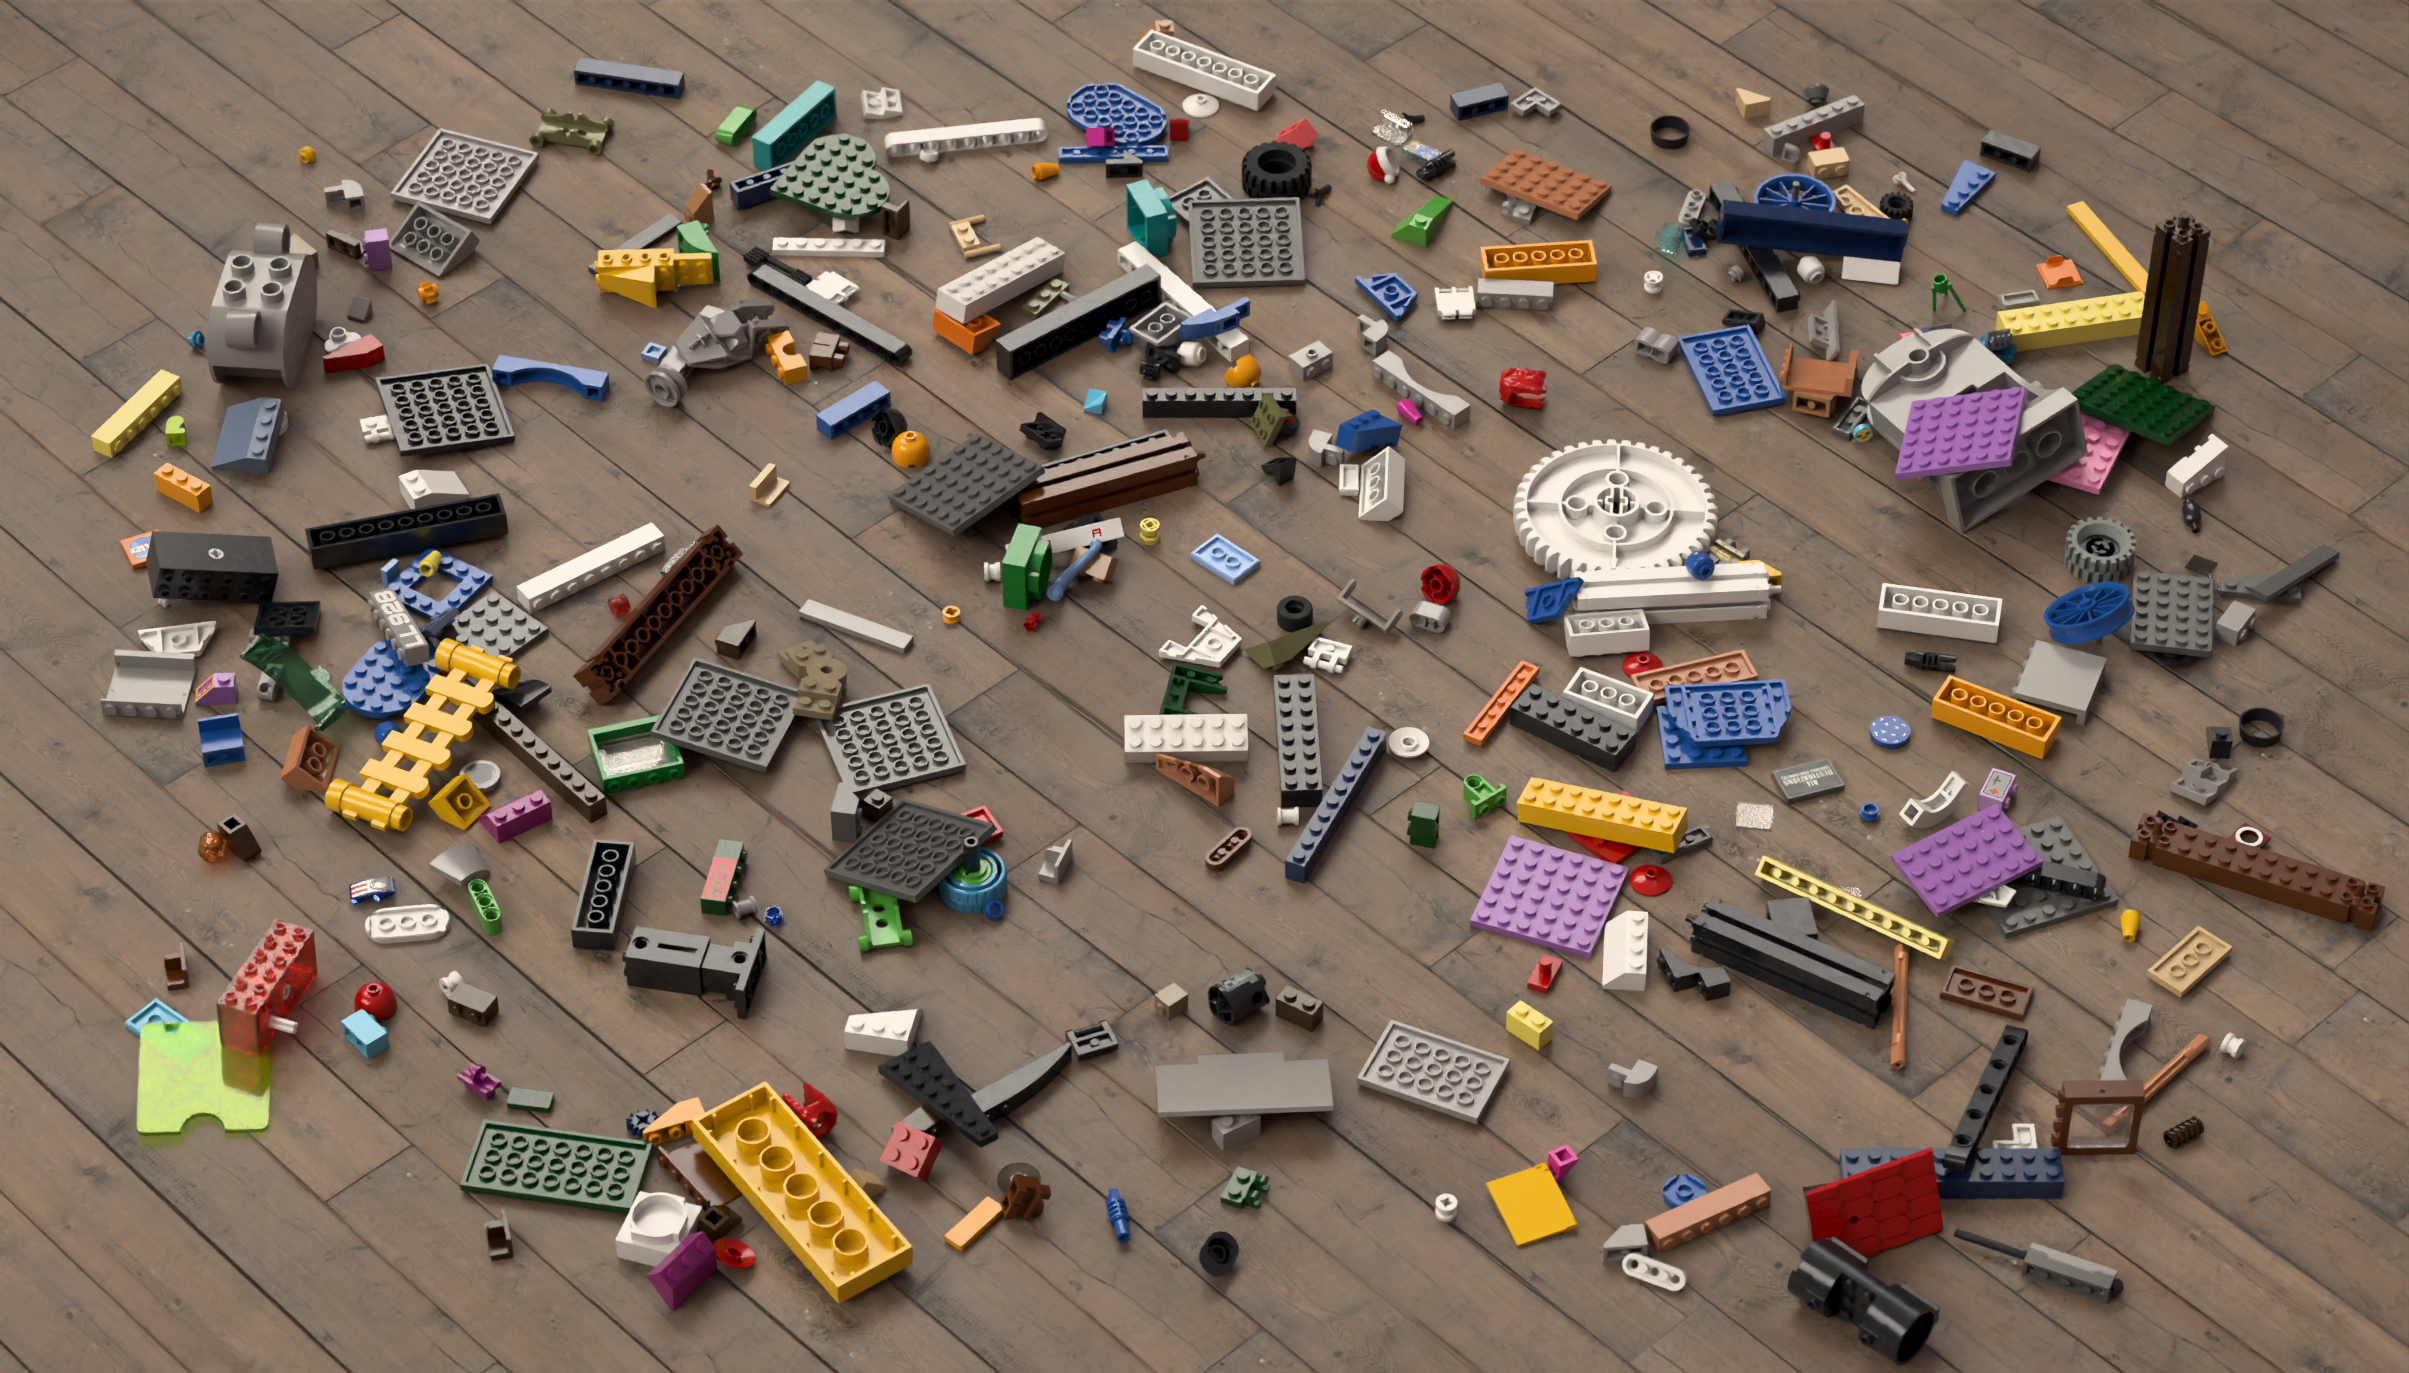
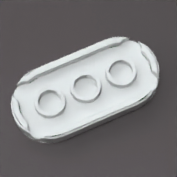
(407, 924)

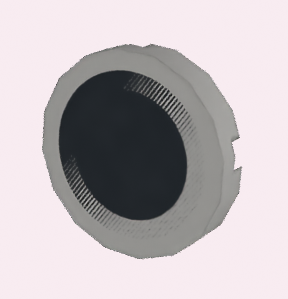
(483, 774)

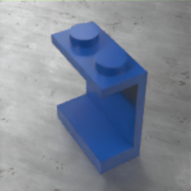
(221, 739)

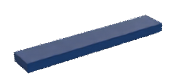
(1099, 154)

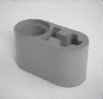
(1430, 616)

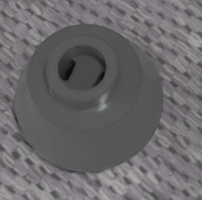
(1816, 93)

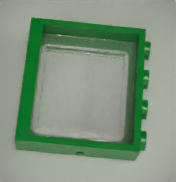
(631, 758)

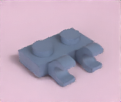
(440, 620)

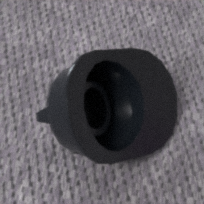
(1218, 1253)

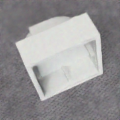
(656, 1227)

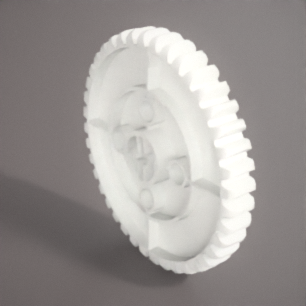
(1658, 518)

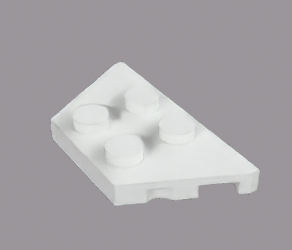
(180, 638)

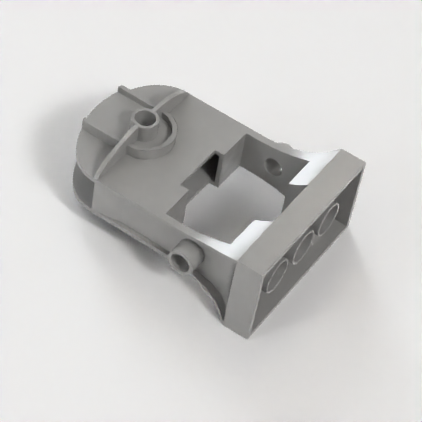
(1958, 364)

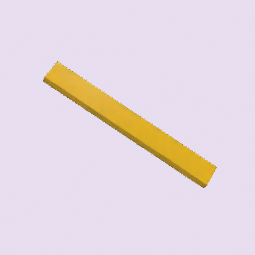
(2109, 245)

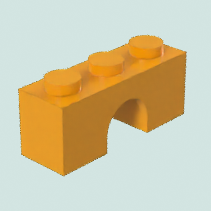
(782, 352)

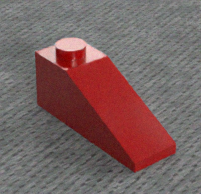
(356, 355)

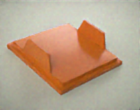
(2059, 273)

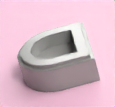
(1791, 153)

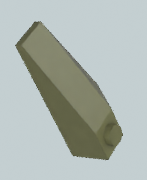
(1284, 648)

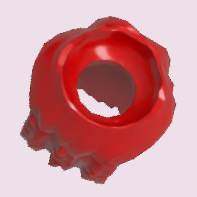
(1523, 387)
(815, 1108)

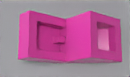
(1561, 1162)

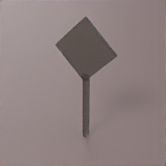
(2204, 567)

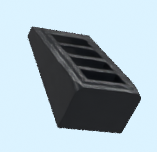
(1754, 319)

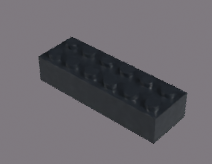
(1573, 728)
(603, 894)

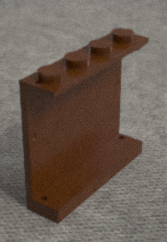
(698, 1175)

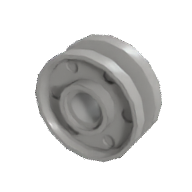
(666, 385)

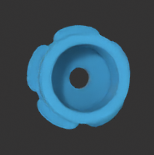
(196, 339)

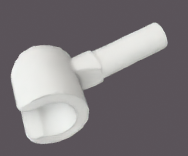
(1901, 179)

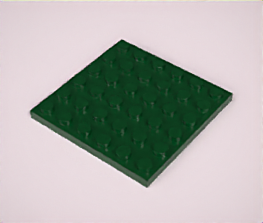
(2142, 404)

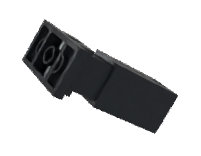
(694, 965)

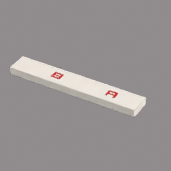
(1083, 535)

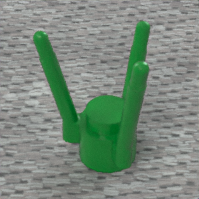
(1941, 285)

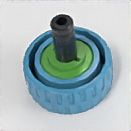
(975, 880)

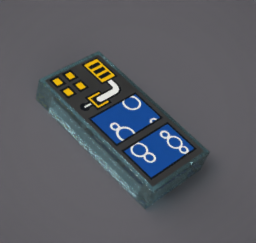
(1420, 151)

